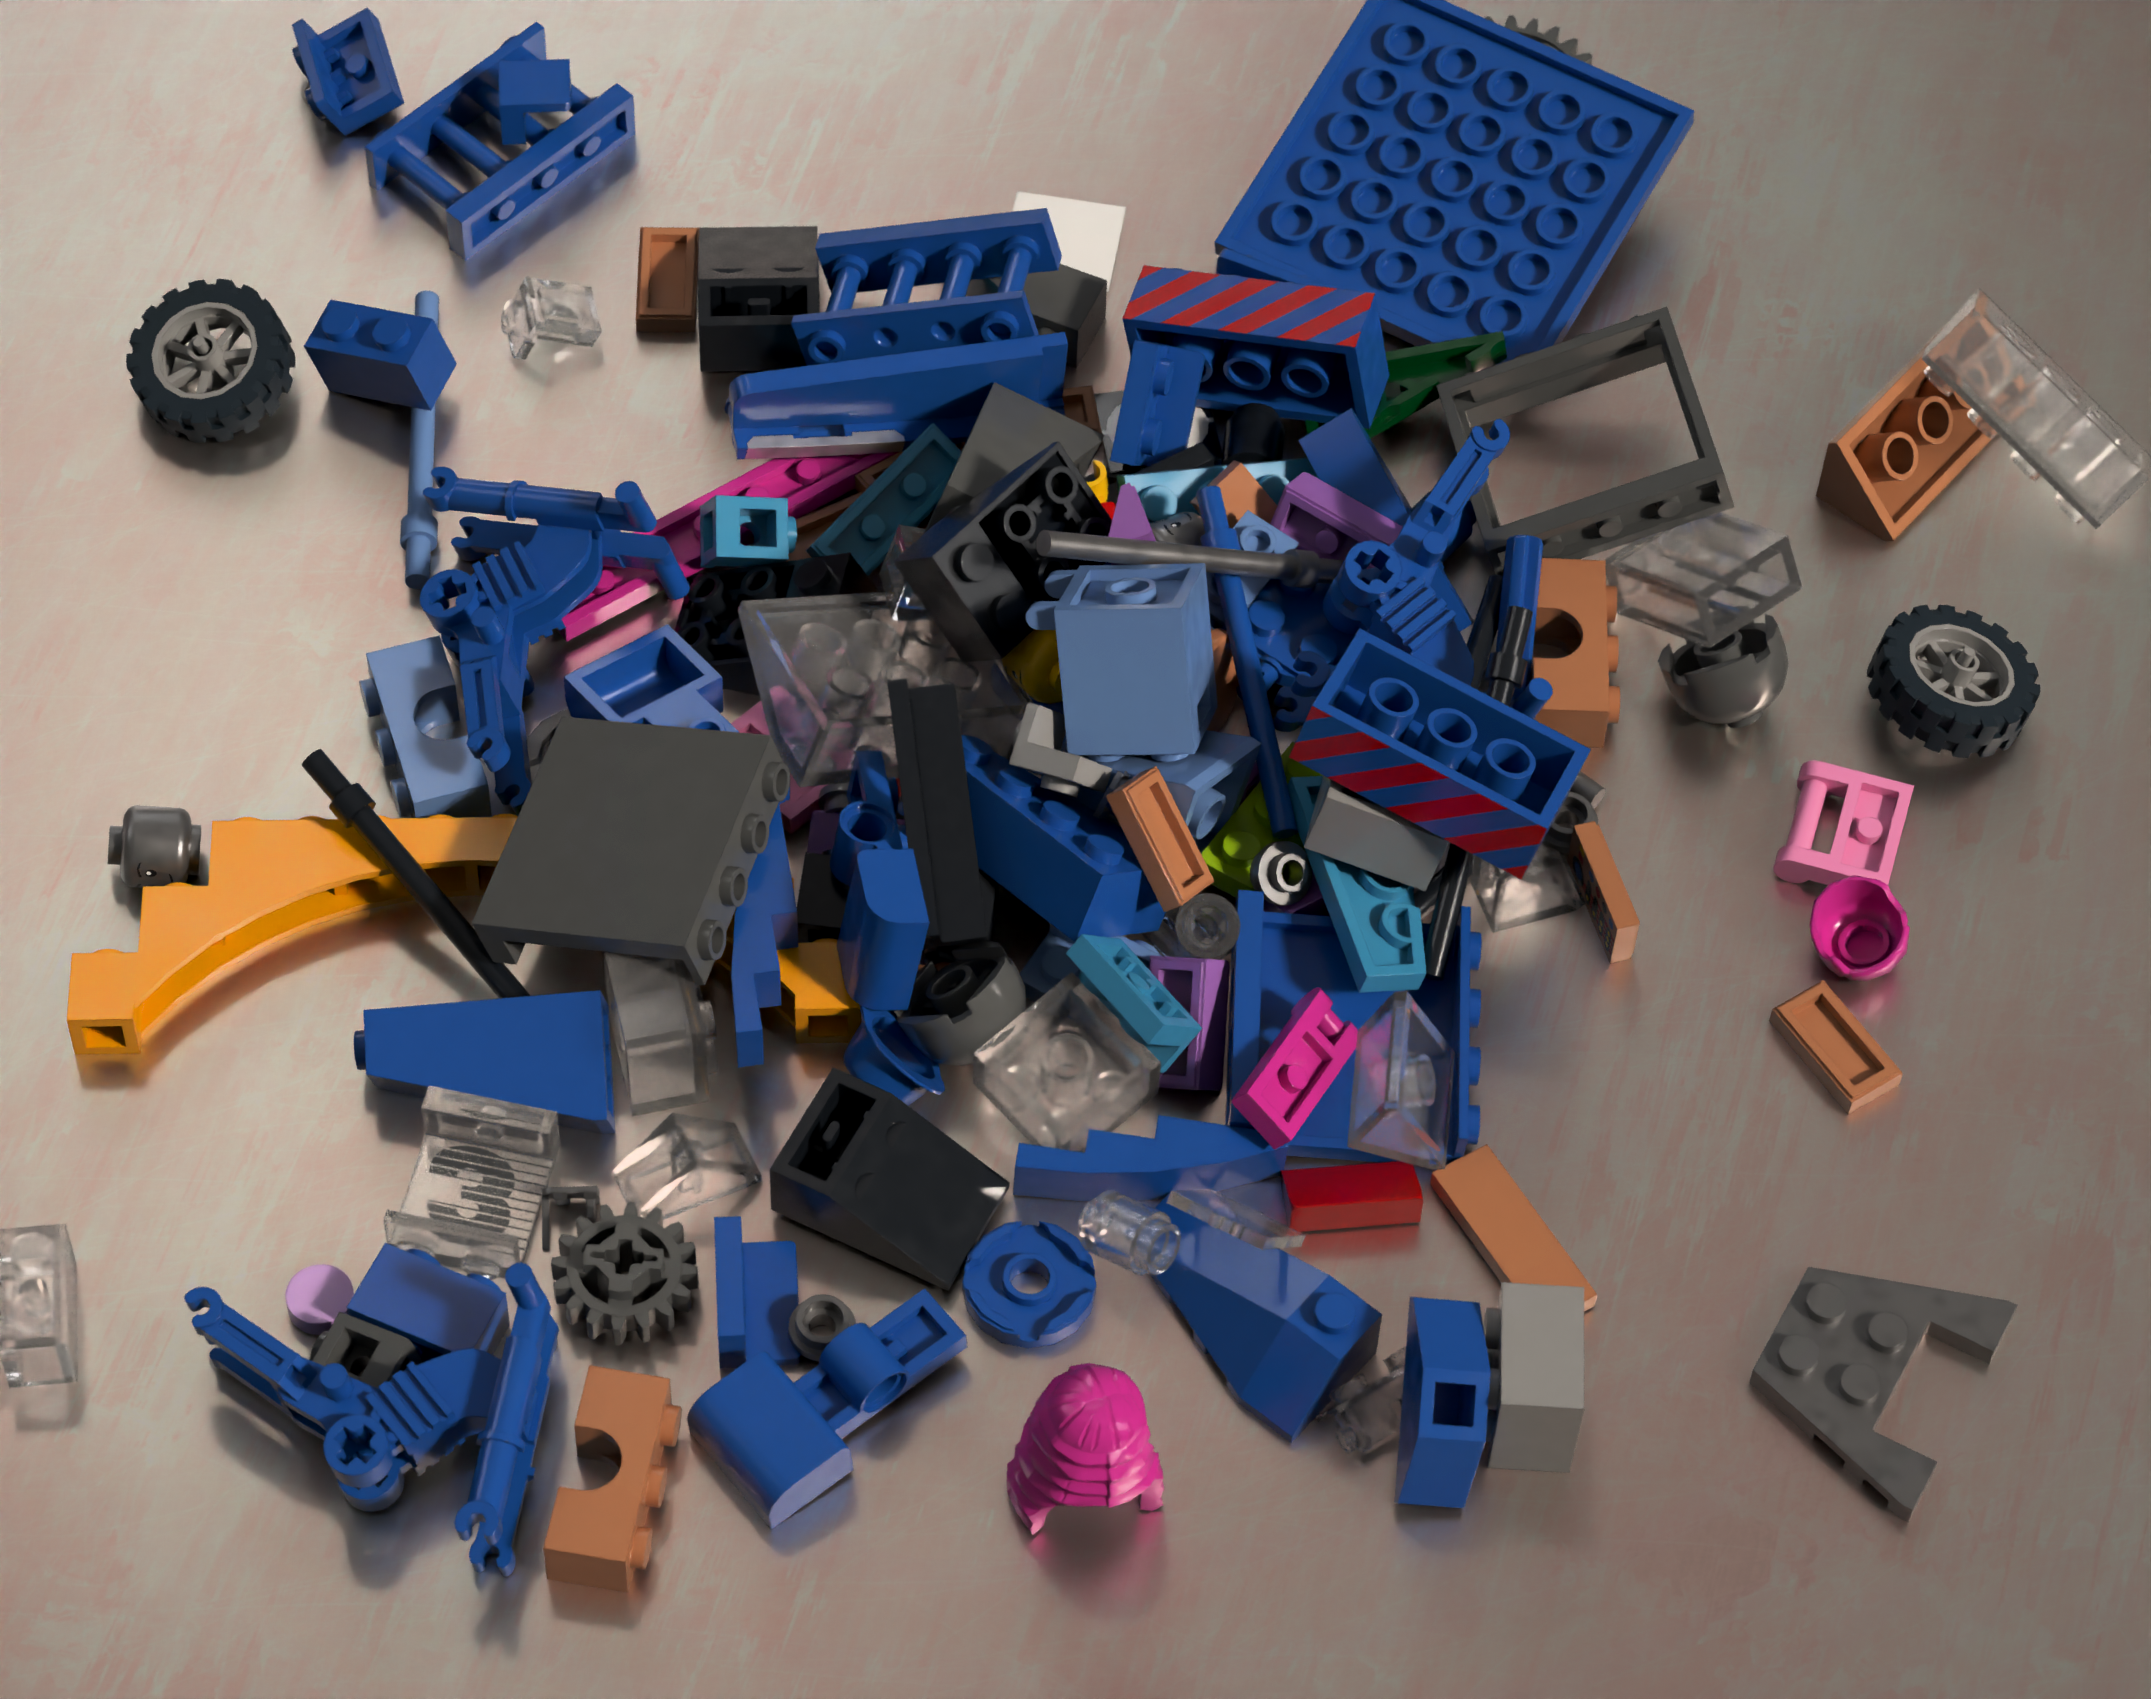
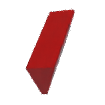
(1351, 1196)

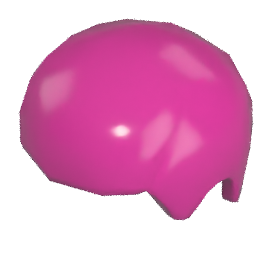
(1859, 928)

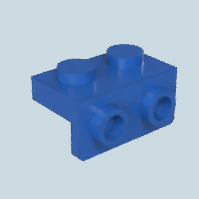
(348, 71)

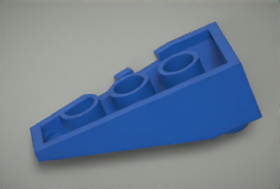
(1268, 1322)

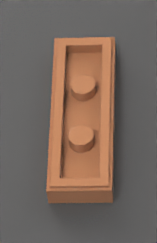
(1505, 1224)

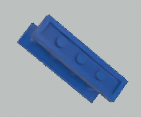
(514, 185)
(927, 254)

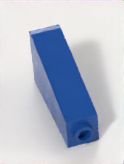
(513, 1049)

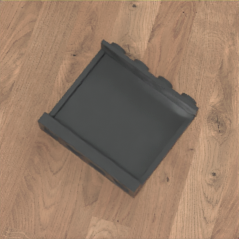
(634, 842)

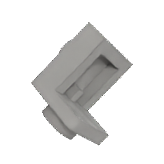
(1038, 748)

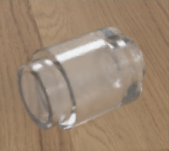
(1129, 1233)

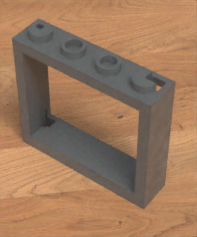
(1569, 367)

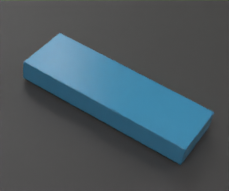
(897, 497)

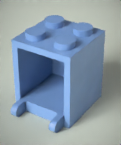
(1132, 658)

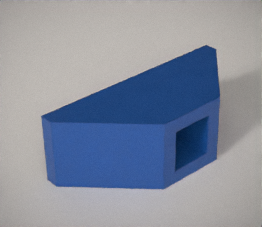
(1442, 1403)

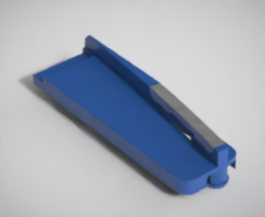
(887, 399)

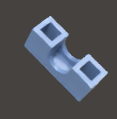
(412, 695)

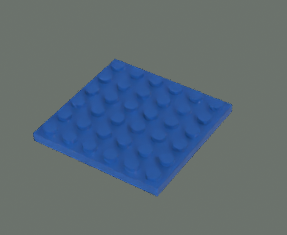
(1458, 176)

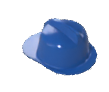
(889, 1060)

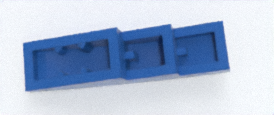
(1350, 462)
(761, 928)
(1179, 1158)

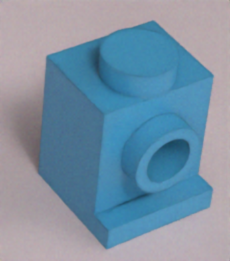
(764, 516)

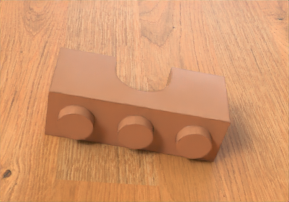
(1574, 617)
(601, 1532)

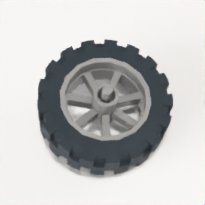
(190, 317)
(1944, 697)

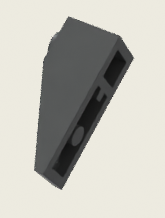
(1060, 303)

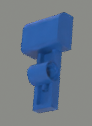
(650, 683)
(885, 904)
(785, 1437)

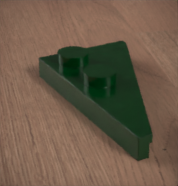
(1420, 368)

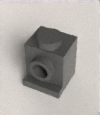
(366, 1348)

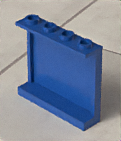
(1290, 955)

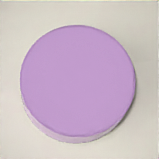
(317, 1297)

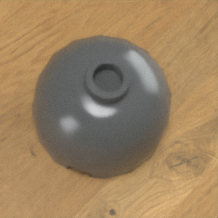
(1730, 679)
(963, 1003)

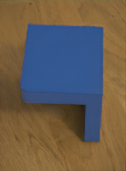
(531, 88)

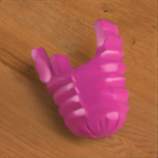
(1084, 1447)

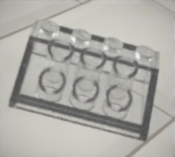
(827, 673)

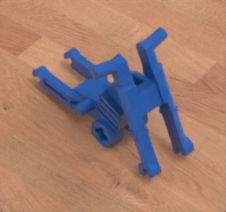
(526, 594)
(1398, 594)
(415, 1414)

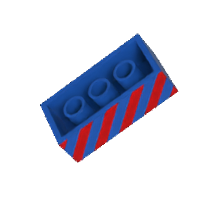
(1267, 341)
(1439, 753)

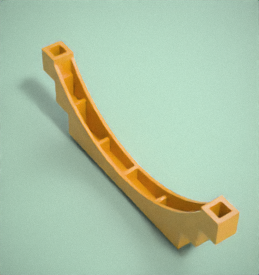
(310, 870)

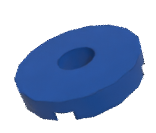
(1022, 1317)

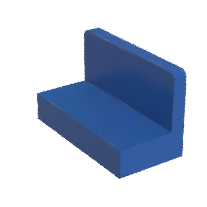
(753, 1296)

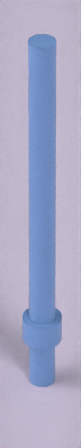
(419, 527)

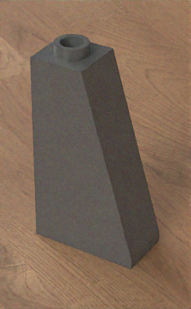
(1006, 436)

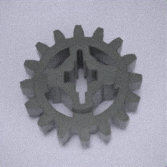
(594, 1266)

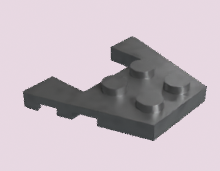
(1844, 1355)

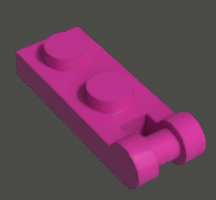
(1296, 1069)

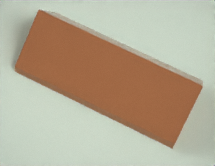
(1899, 452)

